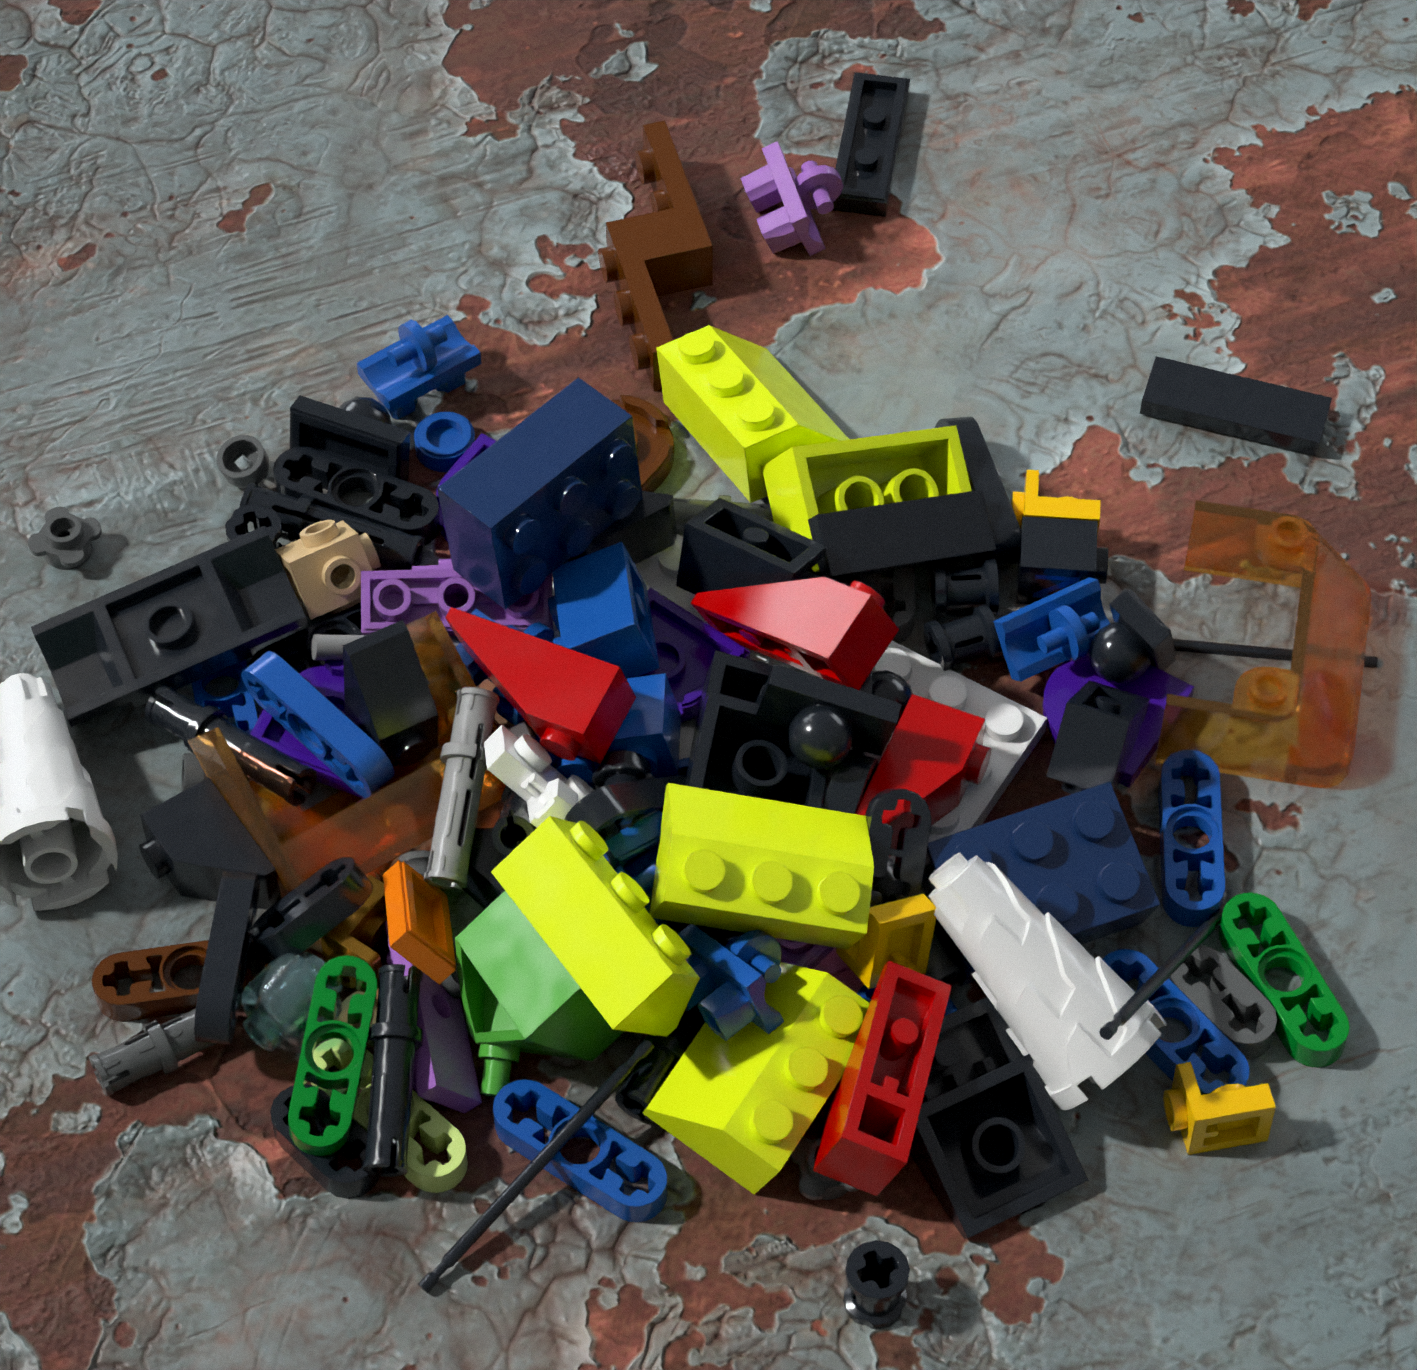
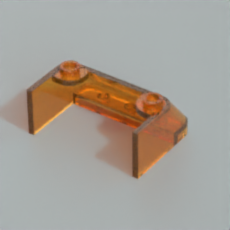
(1281, 721)
(343, 824)

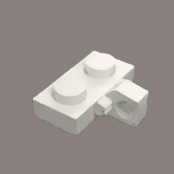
(527, 771)

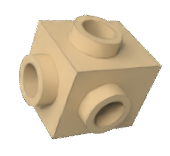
(328, 566)

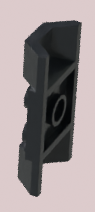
(169, 627)

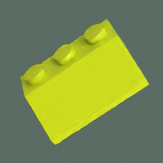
(739, 404)
(863, 474)
(763, 867)
(600, 927)
(759, 1092)

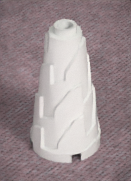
(50, 817)
(1041, 981)

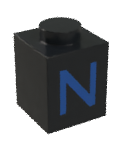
(1057, 556)

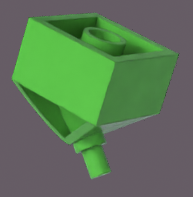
(521, 996)

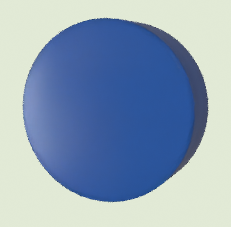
(442, 440)

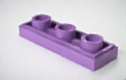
(410, 594)
(445, 1061)

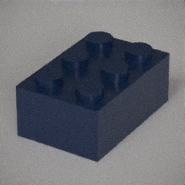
(541, 493)
(1066, 859)

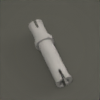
(461, 788)

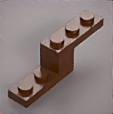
(656, 250)

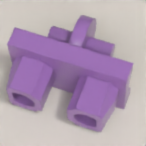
(776, 183)

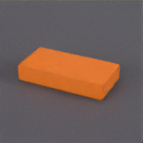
(419, 922)

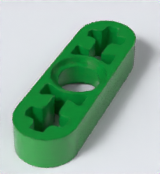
(1284, 950)
(341, 1106)

